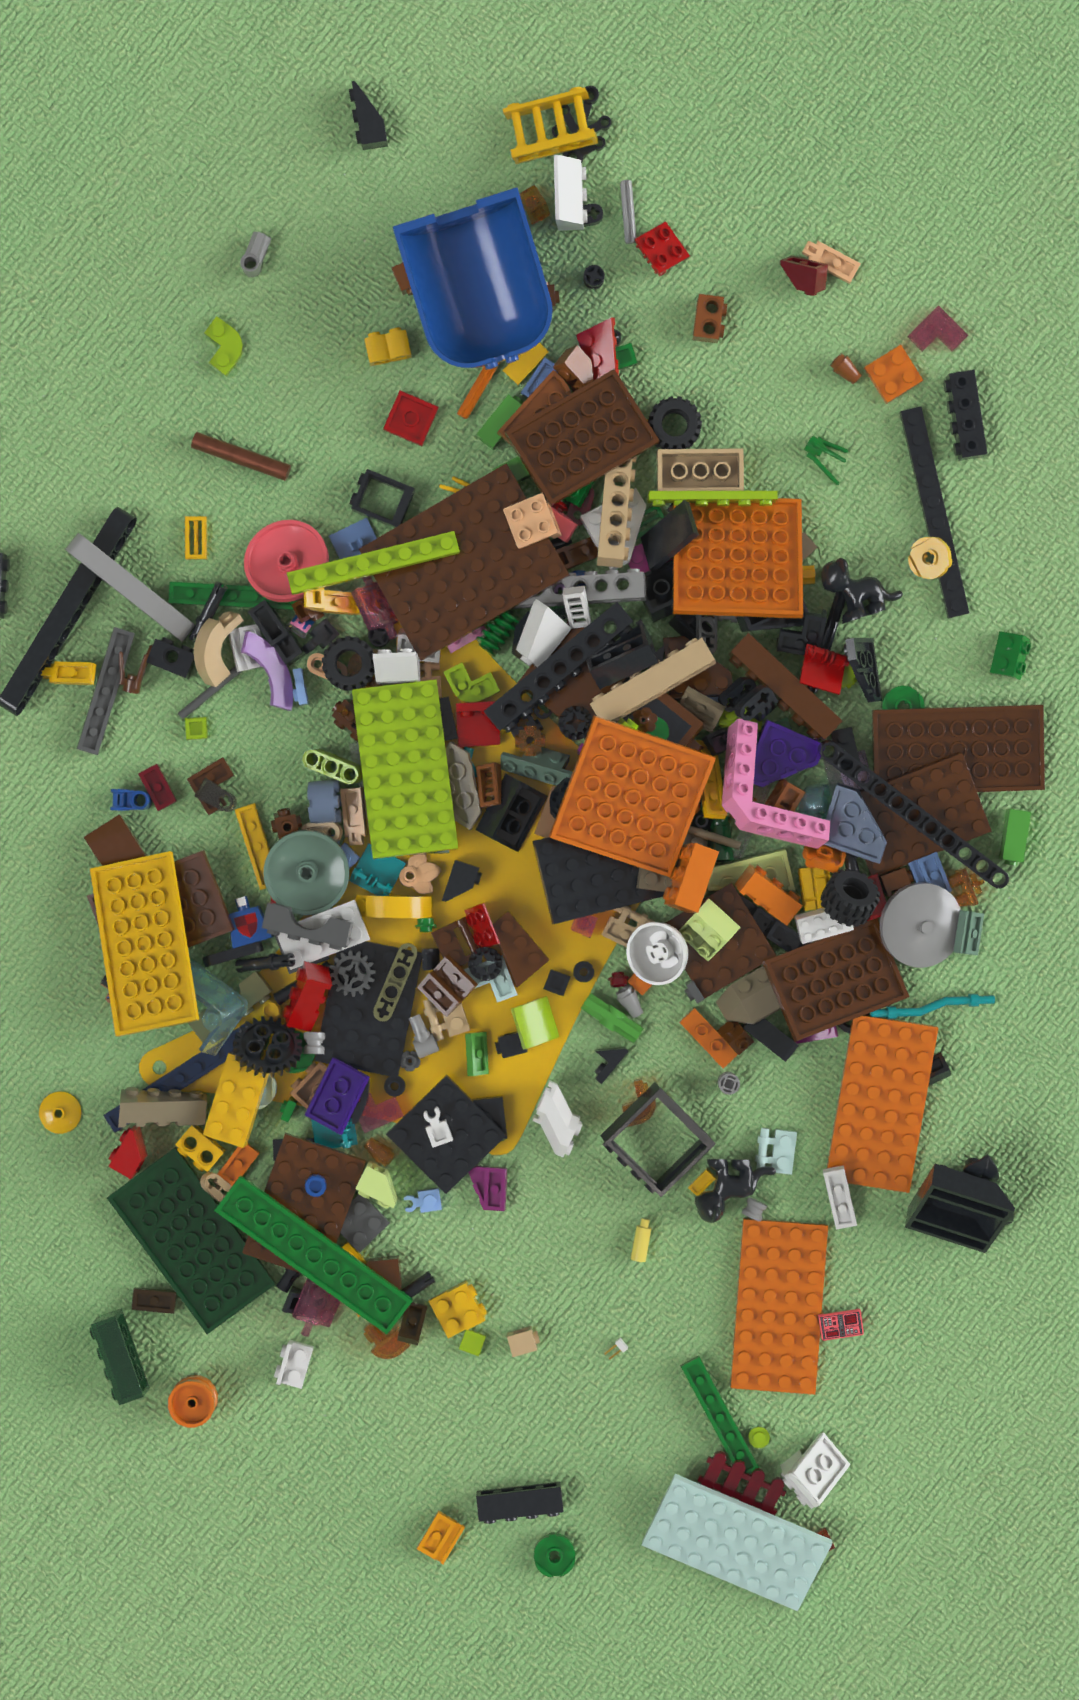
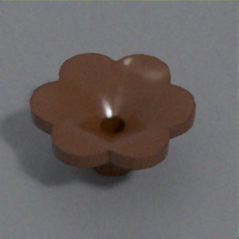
(650, 719)

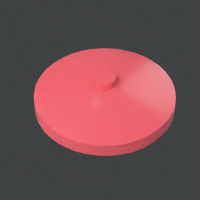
(279, 550)

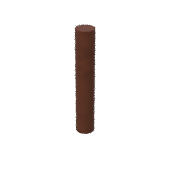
(240, 456)

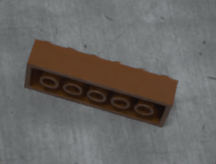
(791, 695)

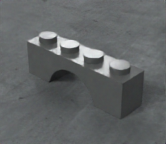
(281, 919)

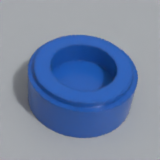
(315, 1185)

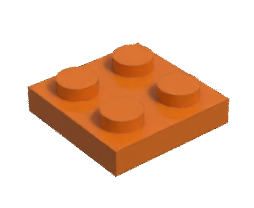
(893, 374)

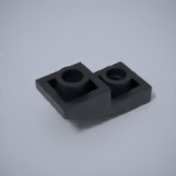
(358, 1111)

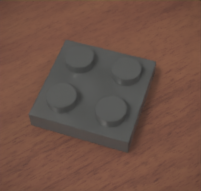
(362, 1223)

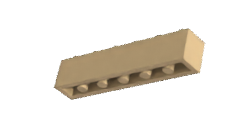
(653, 682)

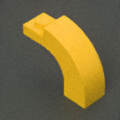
(394, 906)

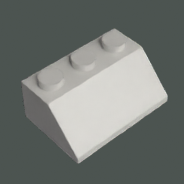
(569, 193)

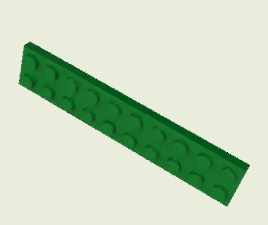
(313, 1254)

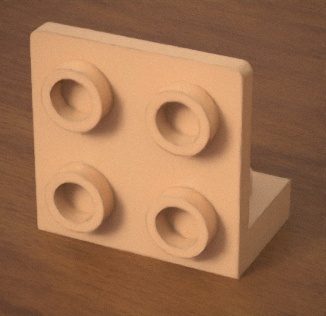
(531, 521)

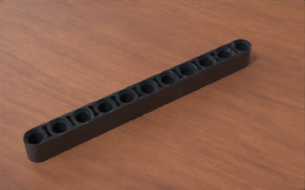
(64, 616)
(920, 821)

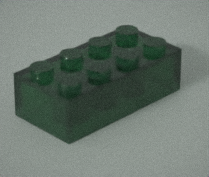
(119, 1357)

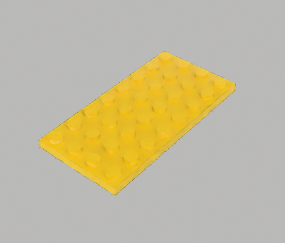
(144, 944)

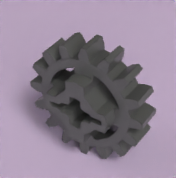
(338, 968)

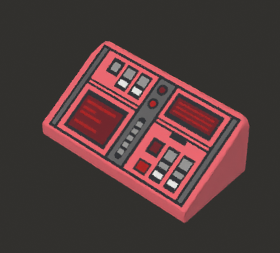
(841, 1324)

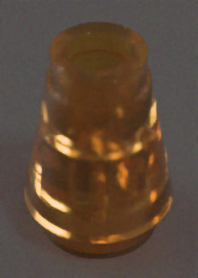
(381, 1153)

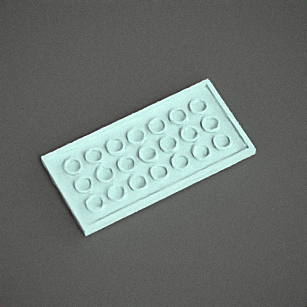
(736, 1542)

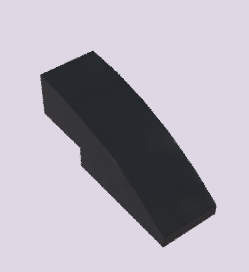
(276, 632)

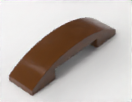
(578, 553)

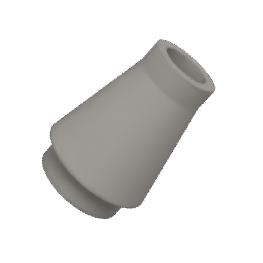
(629, 1000)

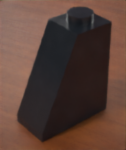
(772, 1038)

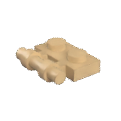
(618, 930)
(455, 1022)

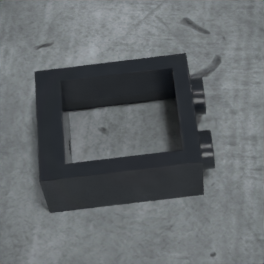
(402, 508)

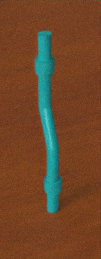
(971, 1000)

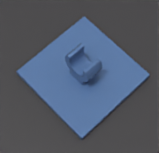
(352, 538)

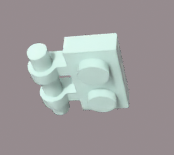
(783, 1150)

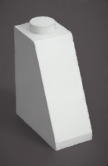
(541, 634)

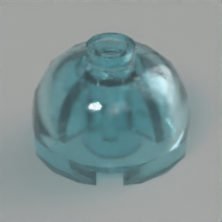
(815, 801)

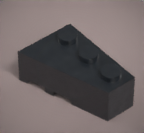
(766, 623)

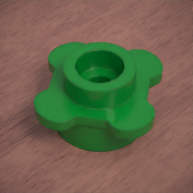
(425, 924)

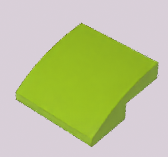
(535, 1022)

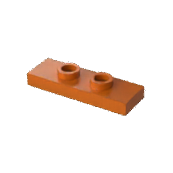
(708, 1038)

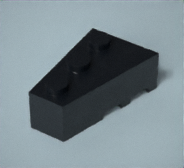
(623, 657)

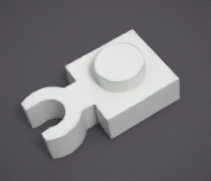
(438, 1130)

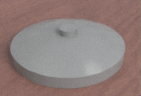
(920, 924)

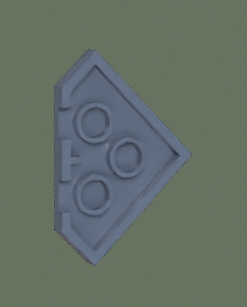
(854, 826)

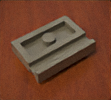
(702, 707)

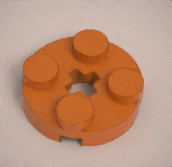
(824, 858)

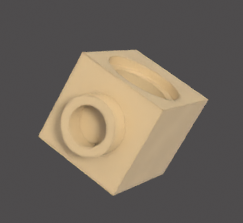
(523, 1341)

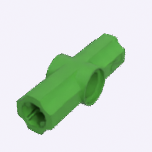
(612, 1018)

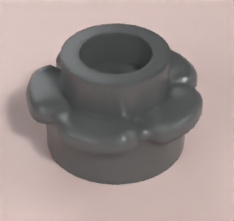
(415, 1060)

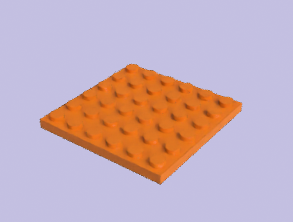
(742, 562)
(632, 796)

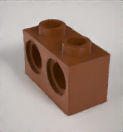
(705, 318)
(785, 796)

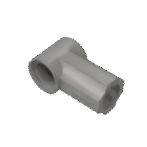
(255, 252)

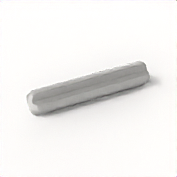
(628, 211)

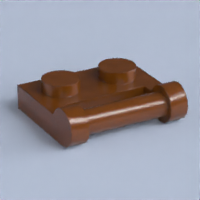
(449, 944)

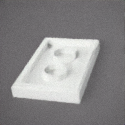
(819, 1469)

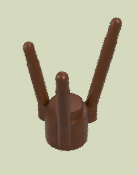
(133, 682)

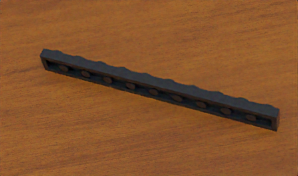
(933, 506)

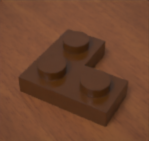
(216, 772)

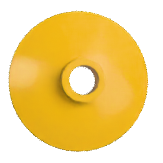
(70, 1110)

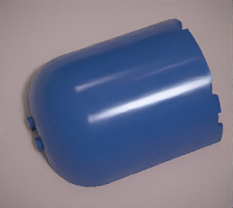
(477, 281)

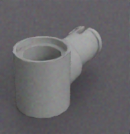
(423, 1041)

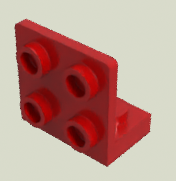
(474, 726)

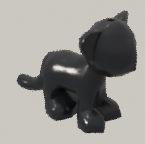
(836, 578)
(712, 1203)

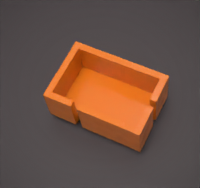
(690, 878)

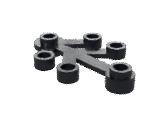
(573, 127)

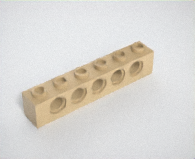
(609, 554)

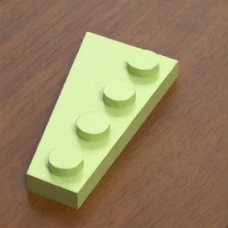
(774, 863)

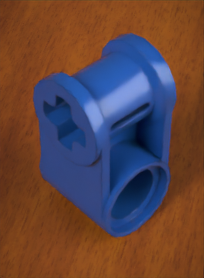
(127, 800)

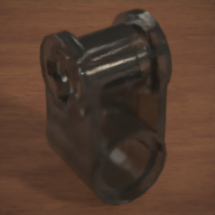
(213, 794)

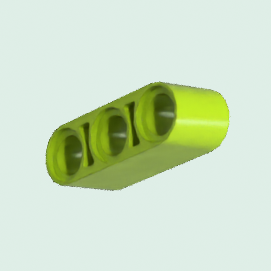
(324, 766)

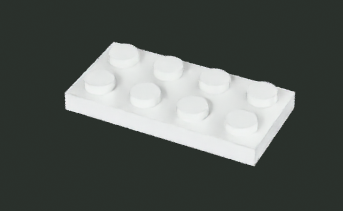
(309, 952)

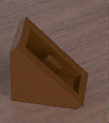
(388, 1268)

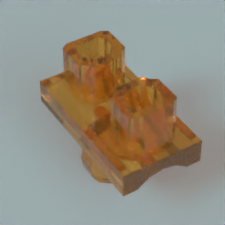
(968, 896)

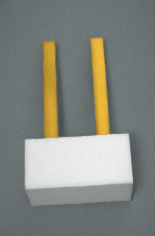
(621, 1345)

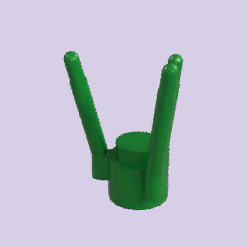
(817, 446)

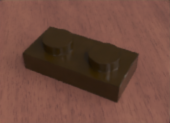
(154, 1300)
(412, 1323)

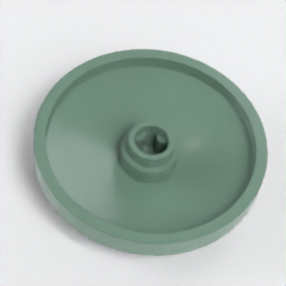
(306, 872)

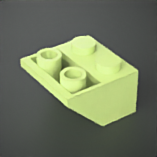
(709, 930)
(377, 1184)

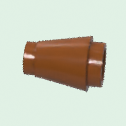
(845, 368)

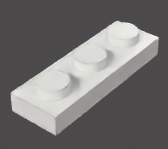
(839, 1197)

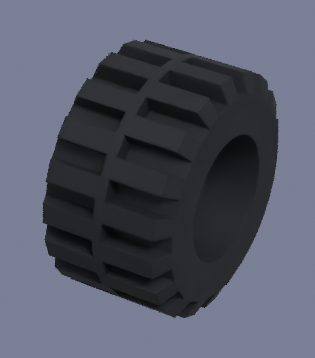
(680, 407)
(331, 657)
(850, 897)

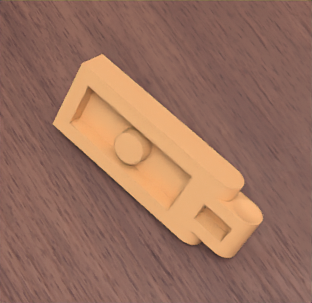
(838, 263)
(354, 814)

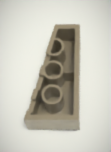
(161, 1107)

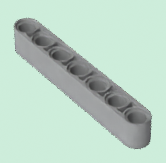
(130, 587)

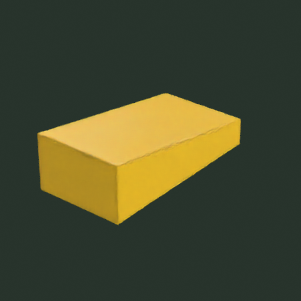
(702, 1182)

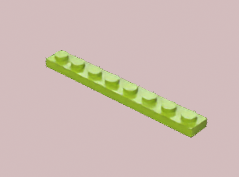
(373, 563)

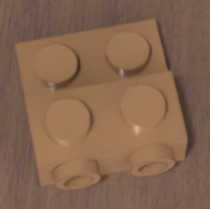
(305, 1089)

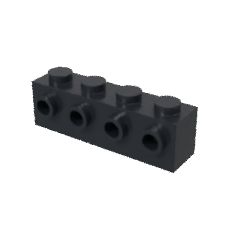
(966, 415)

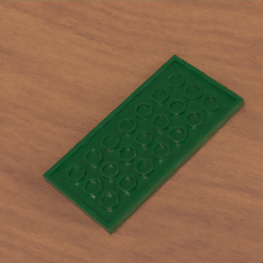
(190, 1241)

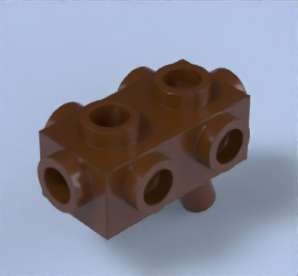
(345, 717)

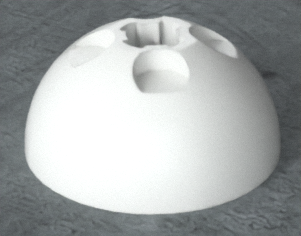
(648, 956)

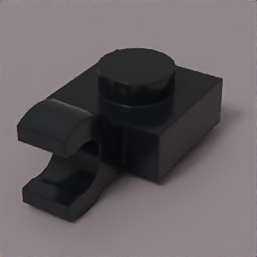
(321, 635)

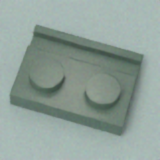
(968, 932)

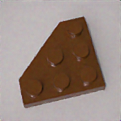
(708, 682)

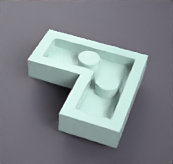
(501, 985)

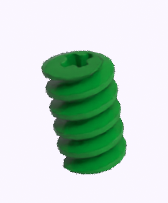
(496, 633)

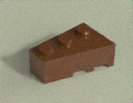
(519, 949)

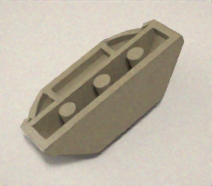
(749, 999)

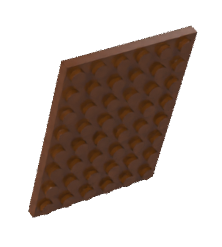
(466, 590)

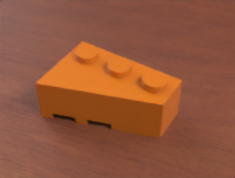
(769, 894)

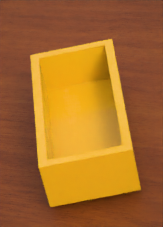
(235, 1104)

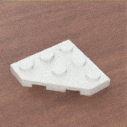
(592, 520)

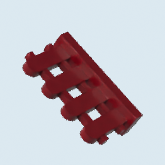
(733, 1478)

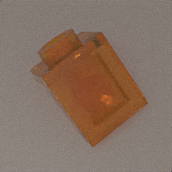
(534, 204)

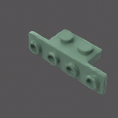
(545, 767)

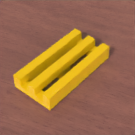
(196, 519)

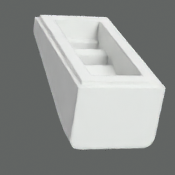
(576, 592)

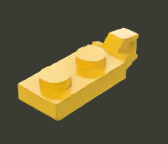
(70, 673)

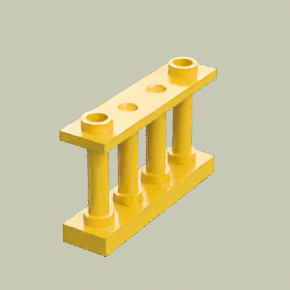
(564, 141)

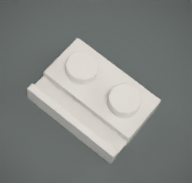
(236, 638)

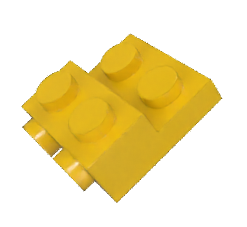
(458, 1309)

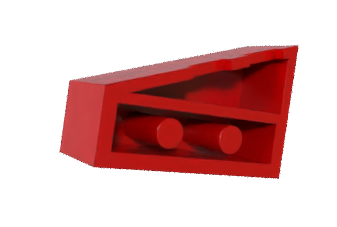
(307, 996)

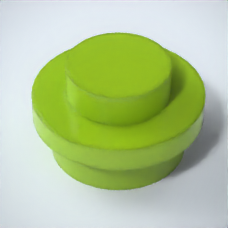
(759, 1437)

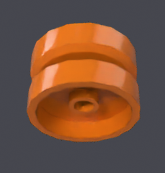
(185, 1411)

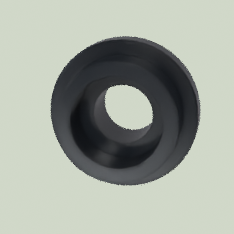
(576, 971)
(387, 1086)

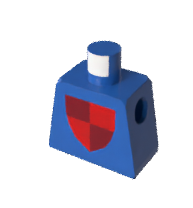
(247, 924)

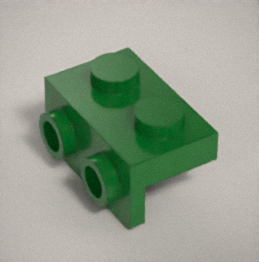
(1010, 655)

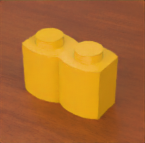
(387, 347)

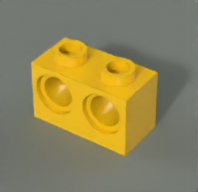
(203, 1144)

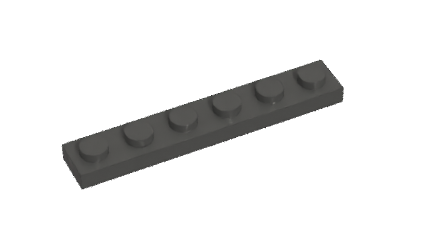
(105, 692)

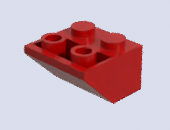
(130, 1154)

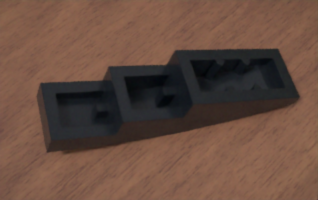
(774, 929)

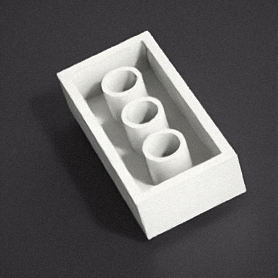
(818, 925)

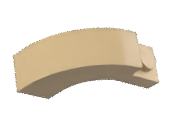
(208, 647)

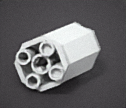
(557, 1120)

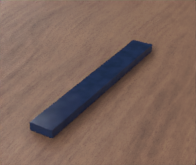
(182, 1075)

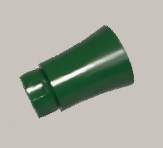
(723, 828)

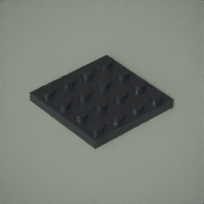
(470, 1127)

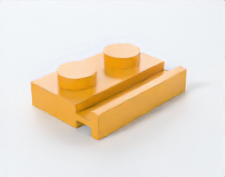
(440, 1537)

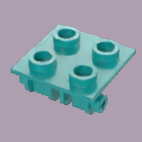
(376, 874)
(331, 1139)

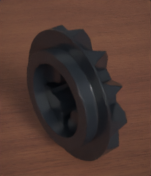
(569, 730)
(490, 955)

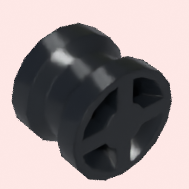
(595, 272)
(378, 634)

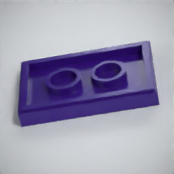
(337, 1096)

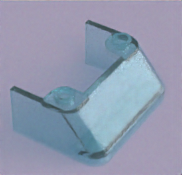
(223, 1003)

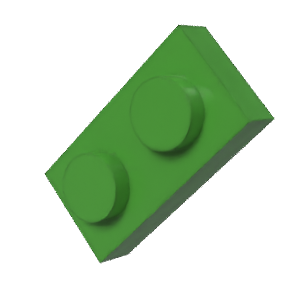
(476, 1053)

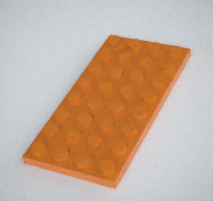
(882, 1101)
(779, 1306)

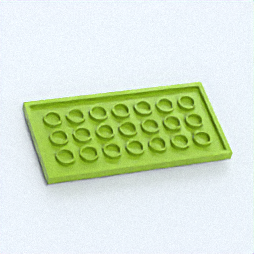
(404, 769)

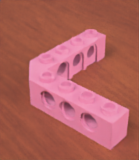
(755, 816)

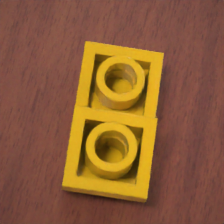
(520, 369)

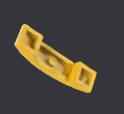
(331, 602)

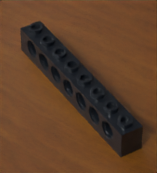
(496, 712)

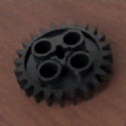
(250, 1040)

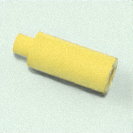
(641, 1241)

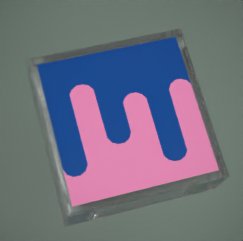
(299, 628)

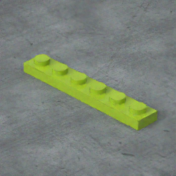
(722, 498)

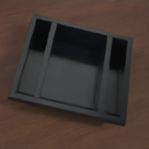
(959, 1208)

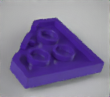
(782, 754)

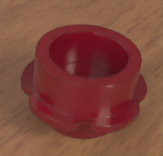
(618, 979)

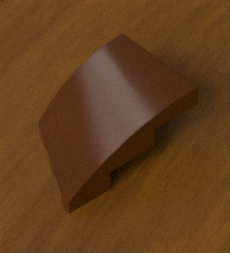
(114, 842)

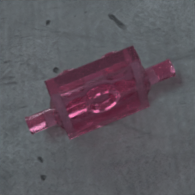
(375, 607)
(315, 1307)

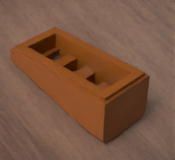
(482, 779)

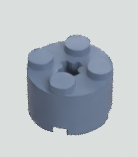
(324, 801)

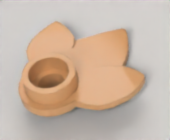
(422, 872)

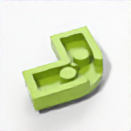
(230, 345)
(469, 690)

